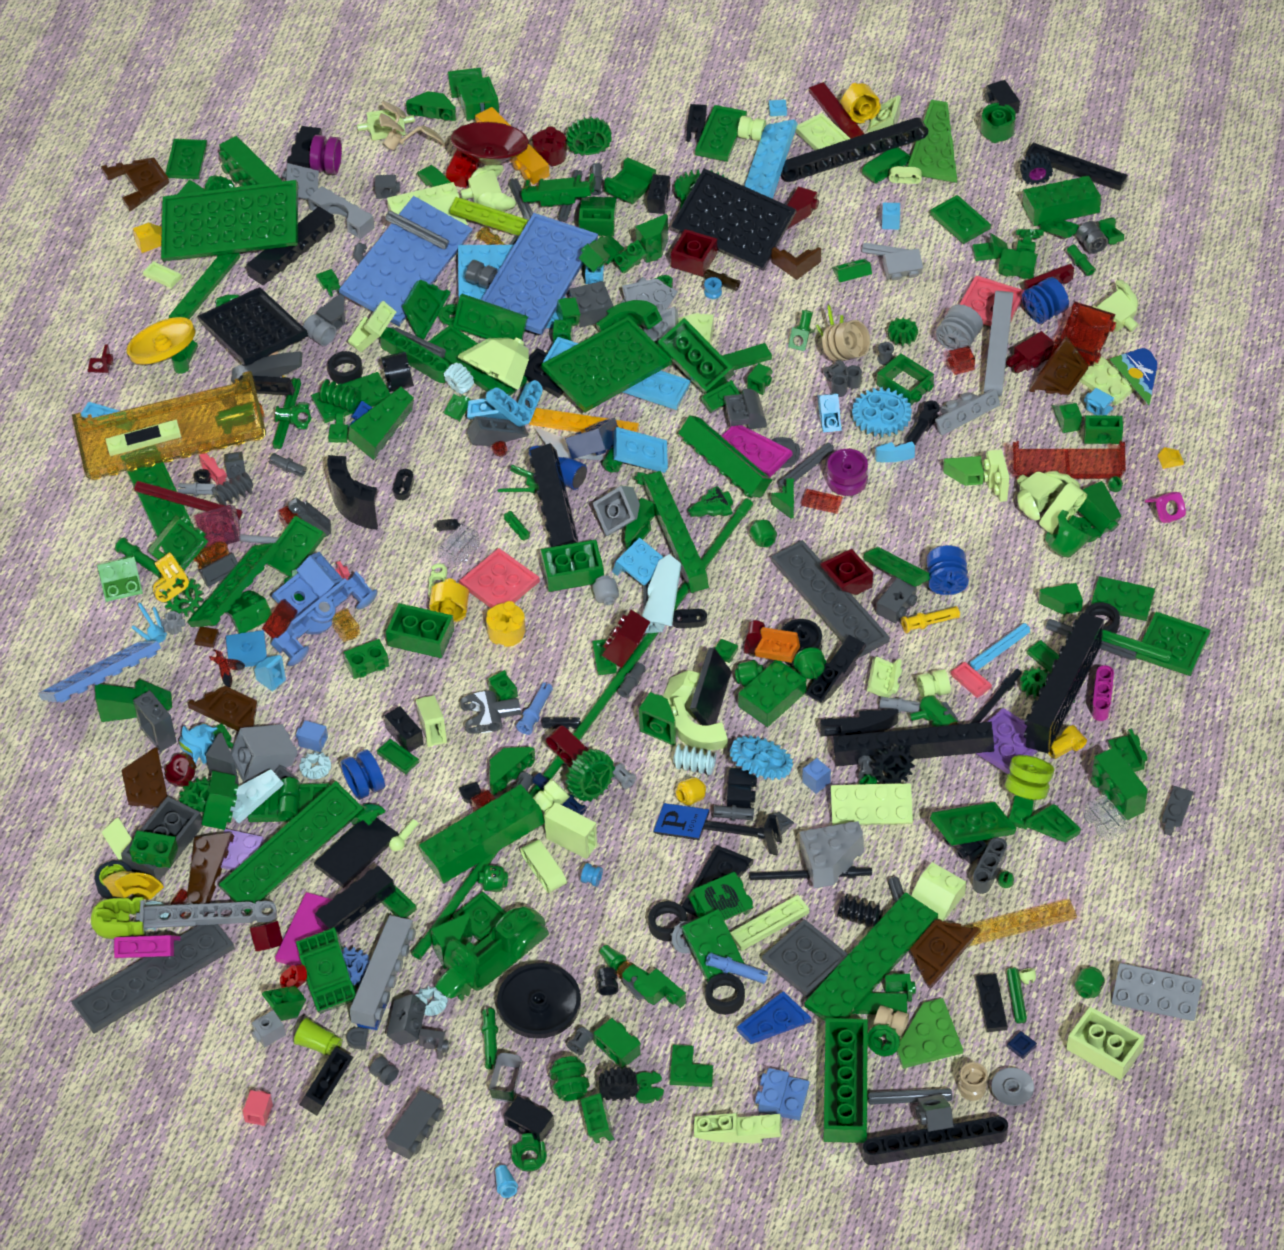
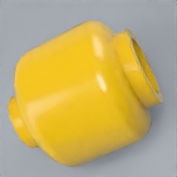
(691, 791)

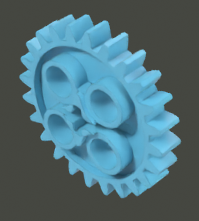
(882, 412)
(761, 757)

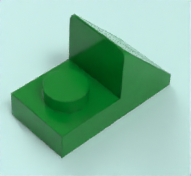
(990, 250)
(785, 500)
(1021, 811)

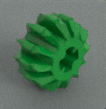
(218, 182)
(902, 331)
(1033, 681)

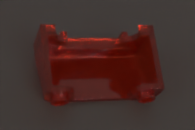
(1087, 331)

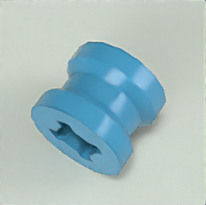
(713, 288)
(591, 874)

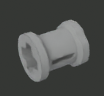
(623, 776)

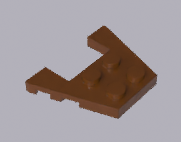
(143, 174)

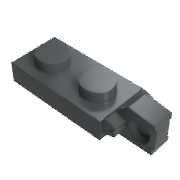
(310, 515)
(1176, 809)

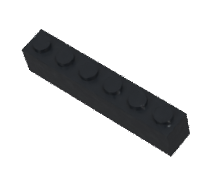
(275, 260)
(553, 496)

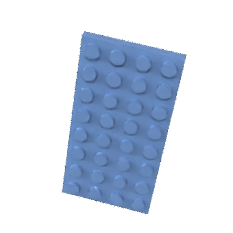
(404, 258)
(539, 270)

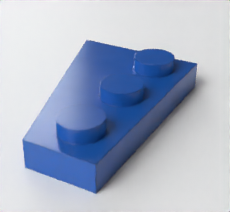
(773, 1019)

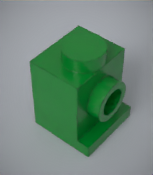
(759, 378)
(502, 686)

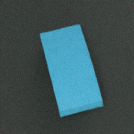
(890, 453)

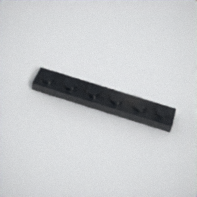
(1080, 167)

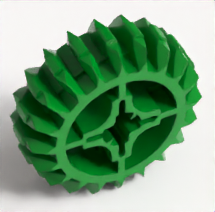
(588, 136)
(590, 775)

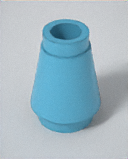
(505, 1182)

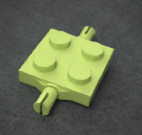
(378, 131)

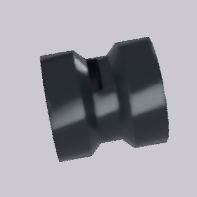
(607, 981)

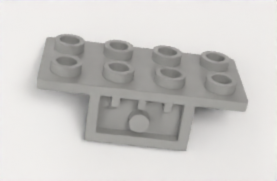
(1157, 992)

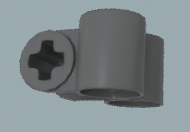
(843, 377)

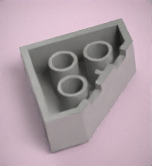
(830, 851)

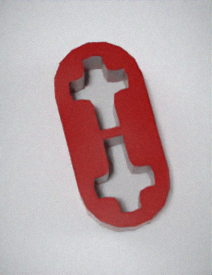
(293, 976)

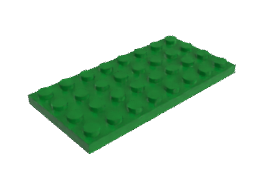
(229, 220)

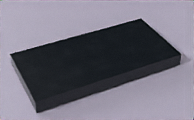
(710, 688)
(355, 851)

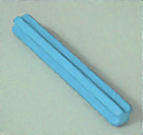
(1000, 646)

